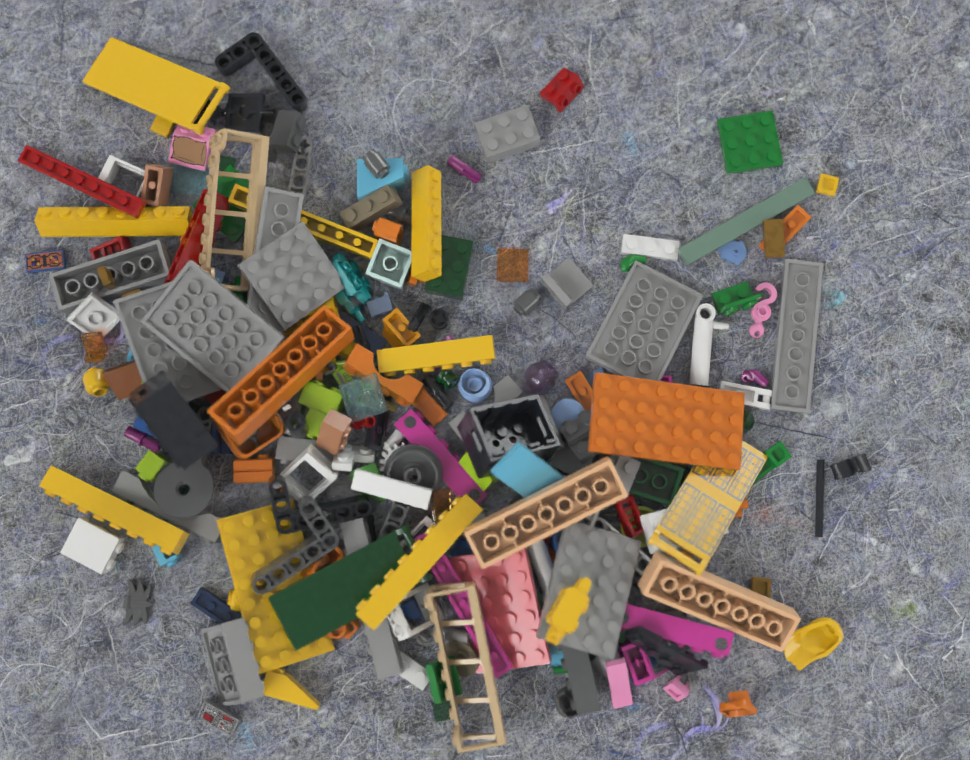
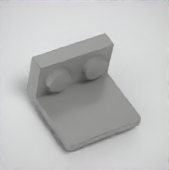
(566, 283)

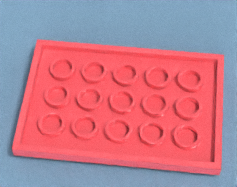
(508, 605)

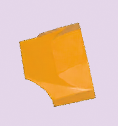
(396, 330)

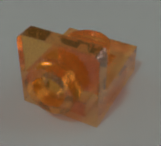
(94, 347)

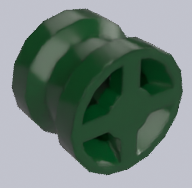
(448, 379)

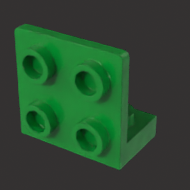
(733, 298)

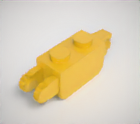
(567, 609)

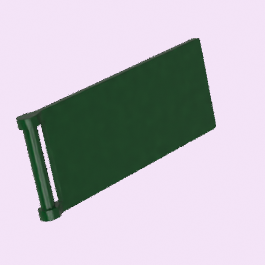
(332, 593)

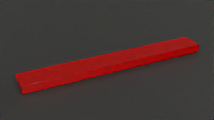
(82, 181)

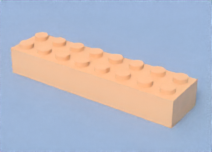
(545, 512)
(719, 601)

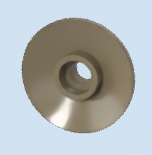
(462, 650)

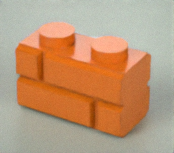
(253, 470)

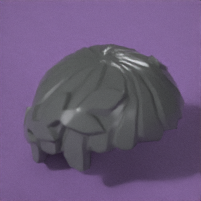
(563, 703)

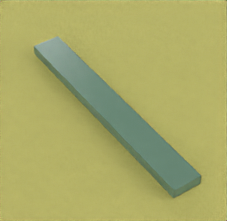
(745, 221)

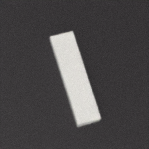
(391, 489)

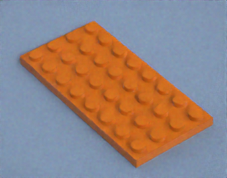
(666, 421)

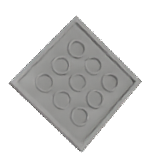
(292, 275)

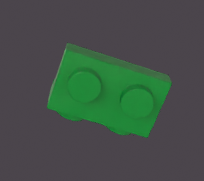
(438, 687)

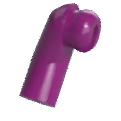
(754, 375)

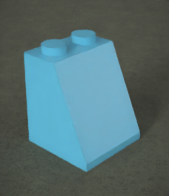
(368, 183)

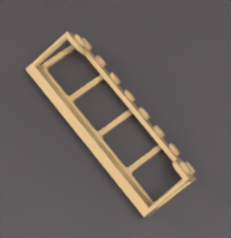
(257, 182)
(485, 660)

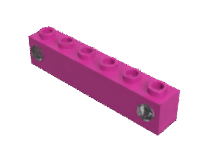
(453, 473)
(680, 631)

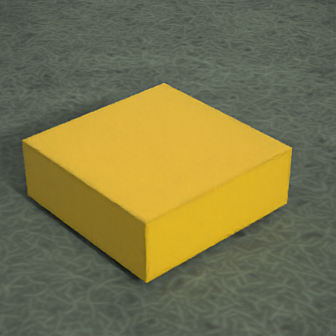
(162, 127)
(827, 185)

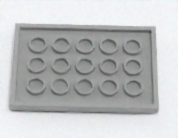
(644, 324)
(211, 327)
(153, 353)
(610, 565)

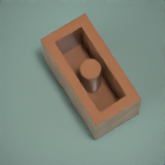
(157, 184)
(334, 432)

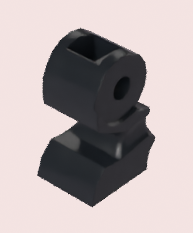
(850, 467)

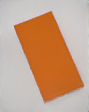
(429, 407)

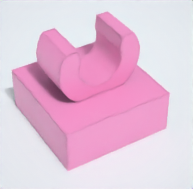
(676, 688)

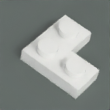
(345, 458)

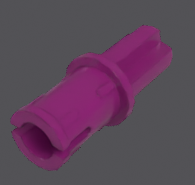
(464, 169)
(142, 439)

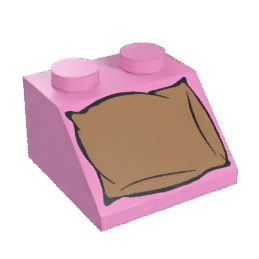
(190, 148)

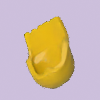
(813, 642)

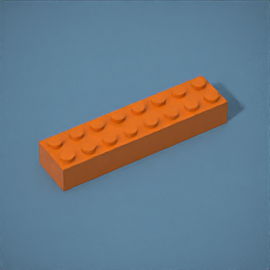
(281, 375)

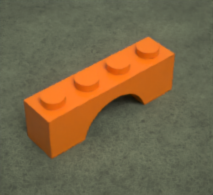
(402, 389)

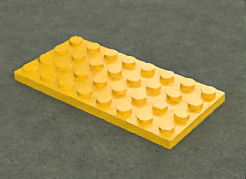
(250, 544)

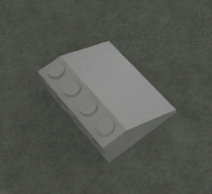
(233, 662)

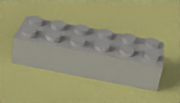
(131, 269)

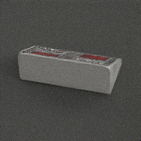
(219, 717)

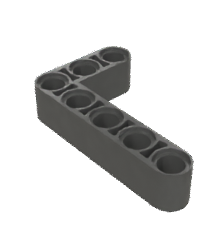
(300, 550)

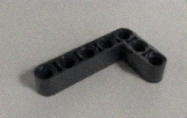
(269, 66)
(332, 507)

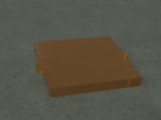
(512, 265)
(439, 503)

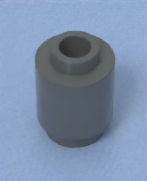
(376, 164)
(527, 302)

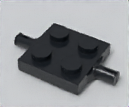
(246, 112)

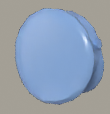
(475, 385)
(566, 410)

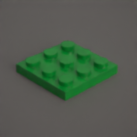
(749, 142)
(232, 226)

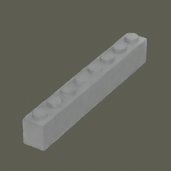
(382, 641)

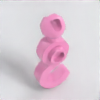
(762, 311)

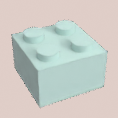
(389, 264)

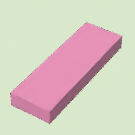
(618, 683)

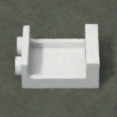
(93, 546)

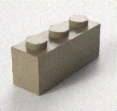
(371, 208)

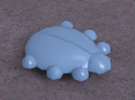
(733, 252)

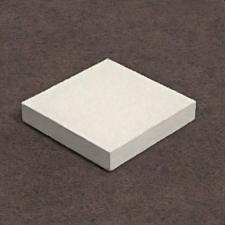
(94, 315)

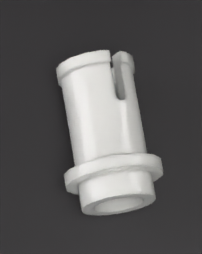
(396, 437)

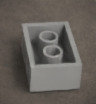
(507, 134)

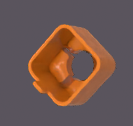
(266, 434)

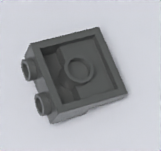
(577, 435)

